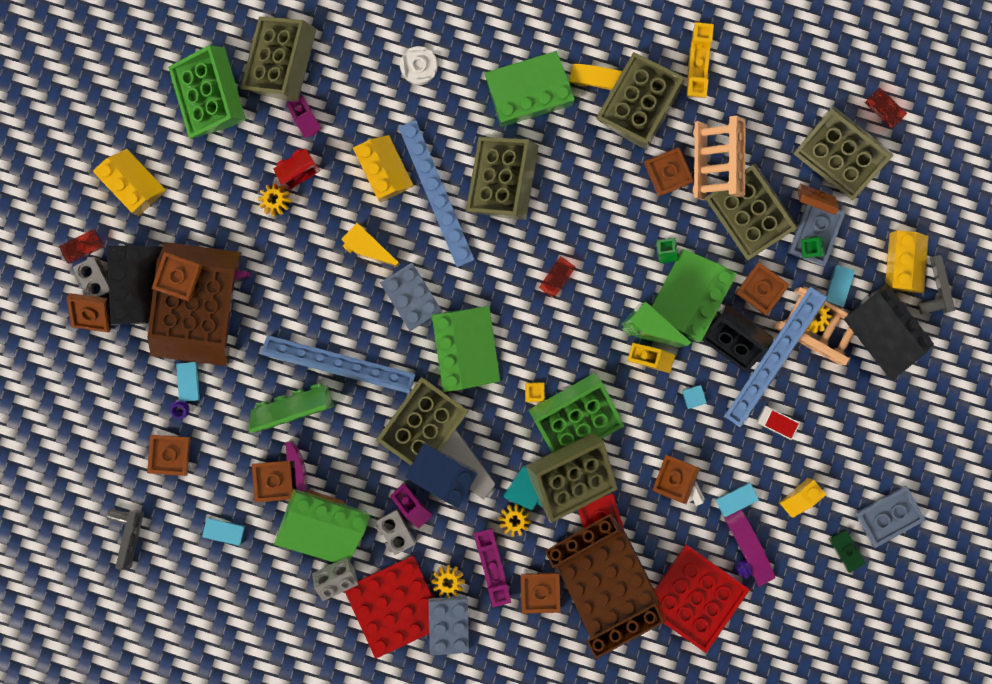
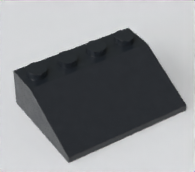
(131, 282)
(888, 331)

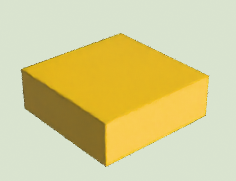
(534, 392)

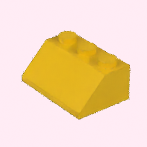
(383, 167)
(129, 181)
(906, 261)

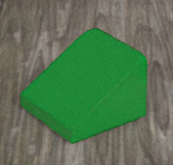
(813, 247)
(667, 250)

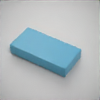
(839, 285)
(188, 381)
(736, 499)
(223, 531)

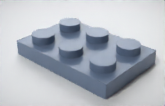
(816, 224)
(410, 296)
(890, 516)
(448, 625)

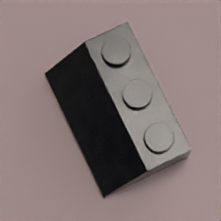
(737, 338)

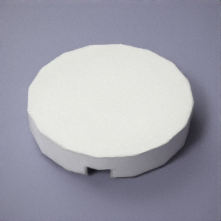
(418, 65)

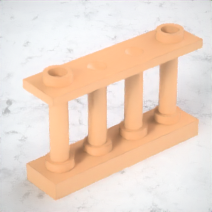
(735, 166)
(821, 345)

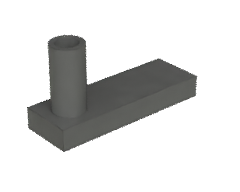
(945, 299)
(132, 522)

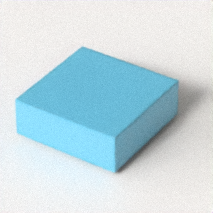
(694, 397)

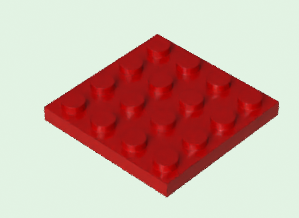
(698, 598)
(392, 606)

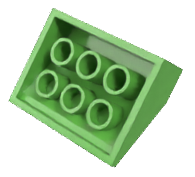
(529, 89)
(206, 91)
(693, 294)
(650, 325)
(465, 348)
(290, 408)
(576, 413)
(321, 527)

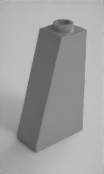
(459, 450)

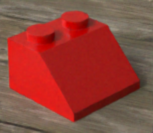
(296, 169)

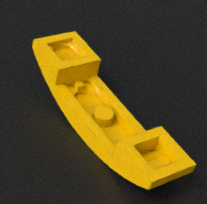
(699, 60)
(594, 76)

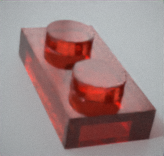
(885, 108)
(81, 246)
(557, 277)

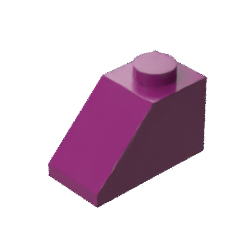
(303, 117)
(411, 505)

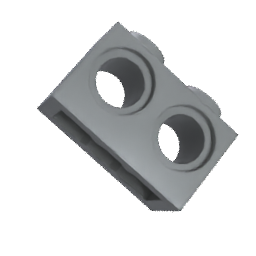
(98, 276)
(401, 529)
(334, 579)

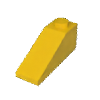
(365, 245)

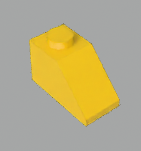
(651, 357)
(802, 497)

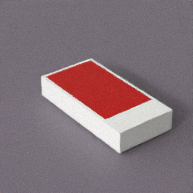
(778, 423)

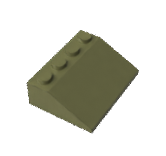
(278, 58)
(640, 100)
(843, 153)
(502, 177)
(753, 219)
(423, 417)
(572, 477)

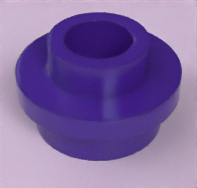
(179, 414)
(743, 569)

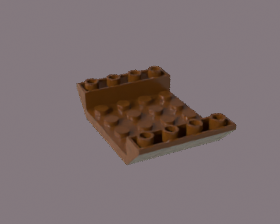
(200, 327)
(607, 585)

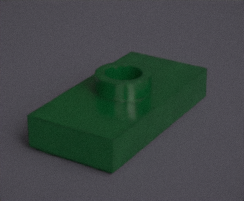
(847, 551)

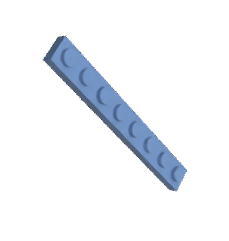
(436, 193)
(776, 356)
(338, 364)

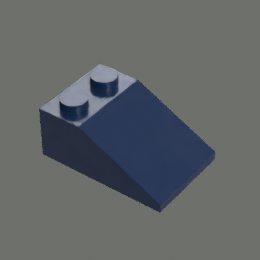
(441, 475)

